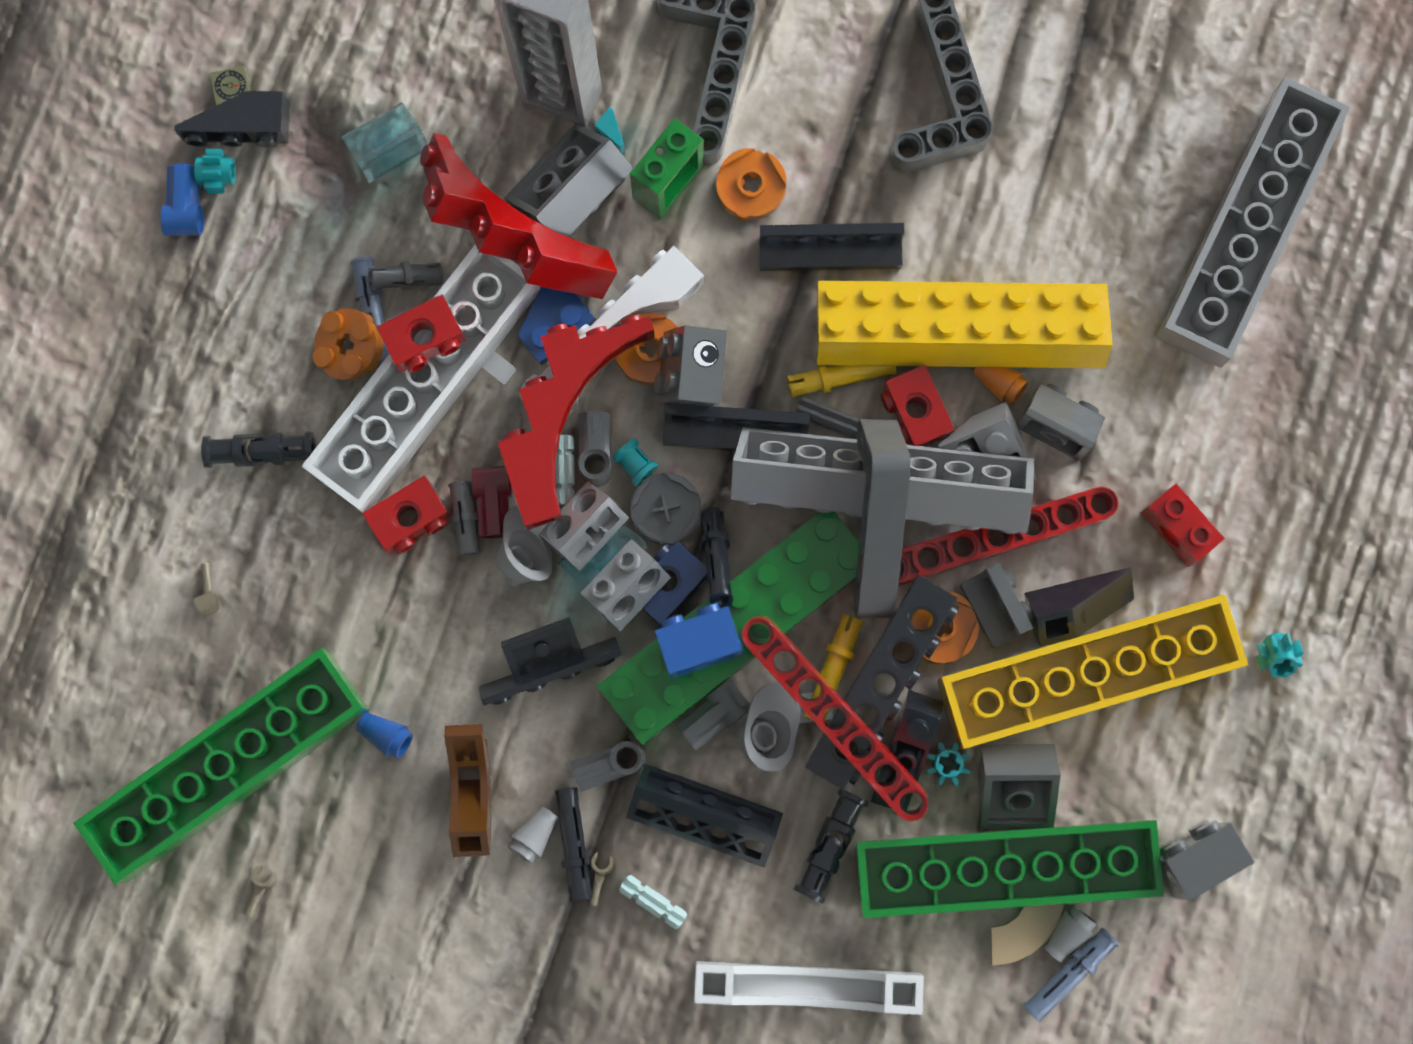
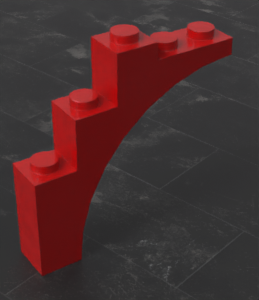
(545, 257)
(574, 363)

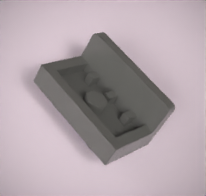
(997, 605)

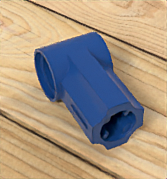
(182, 212)

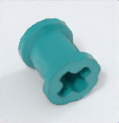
(635, 461)

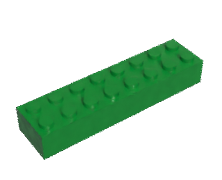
(781, 585)
(221, 767)
(1008, 869)

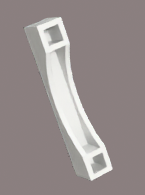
(663, 287)
(809, 987)

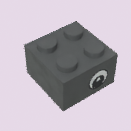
(691, 366)
(1202, 859)

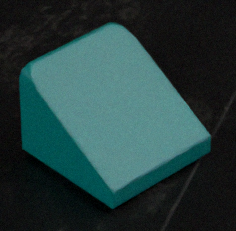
(608, 127)

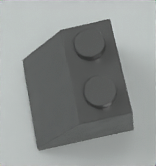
(1061, 421)
(1018, 786)

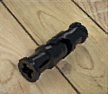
(272, 449)
(828, 850)

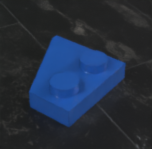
(548, 310)

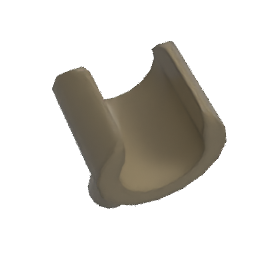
(208, 602)
(598, 879)
(258, 890)

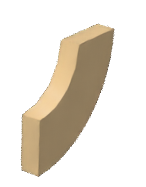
(1023, 933)

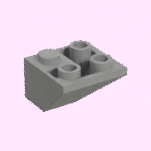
(989, 433)

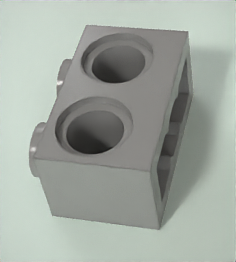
(585, 526)
(625, 585)

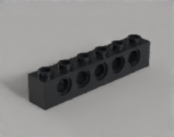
(924, 595)

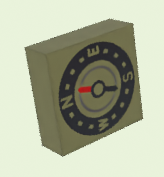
(229, 83)

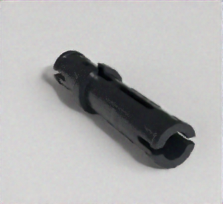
(715, 545)
(573, 843)

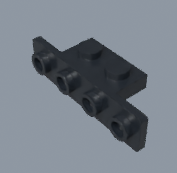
(544, 657)

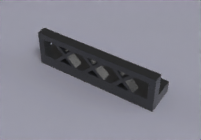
(831, 246)
(721, 426)
(706, 809)

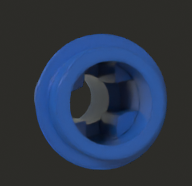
(386, 735)

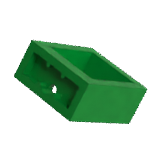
(663, 178)

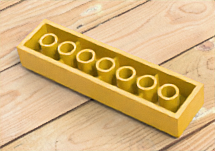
(963, 324)
(1092, 672)

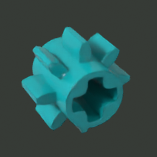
(215, 171)
(1280, 655)
(957, 760)

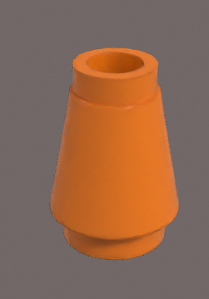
(1002, 382)

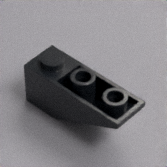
(246, 118)
(1078, 605)
(911, 740)

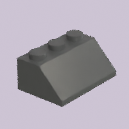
(570, 180)

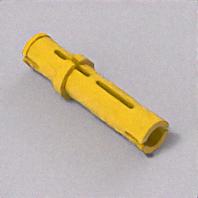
(834, 376)
(838, 654)

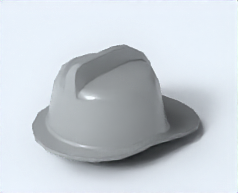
(523, 552)
(770, 728)

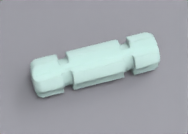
(565, 469)
(652, 901)

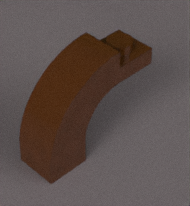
(469, 790)

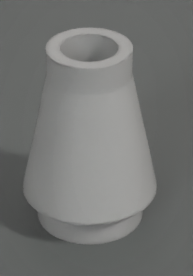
(533, 836)
(1070, 933)

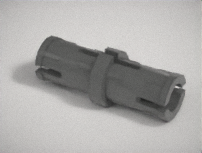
(405, 276)
(464, 518)

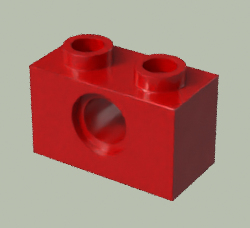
(400, 332)
(917, 387)
(386, 516)
(1182, 525)

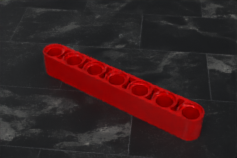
(981, 549)
(840, 735)

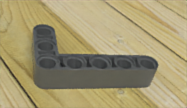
(722, 62)
(951, 85)
(883, 516)

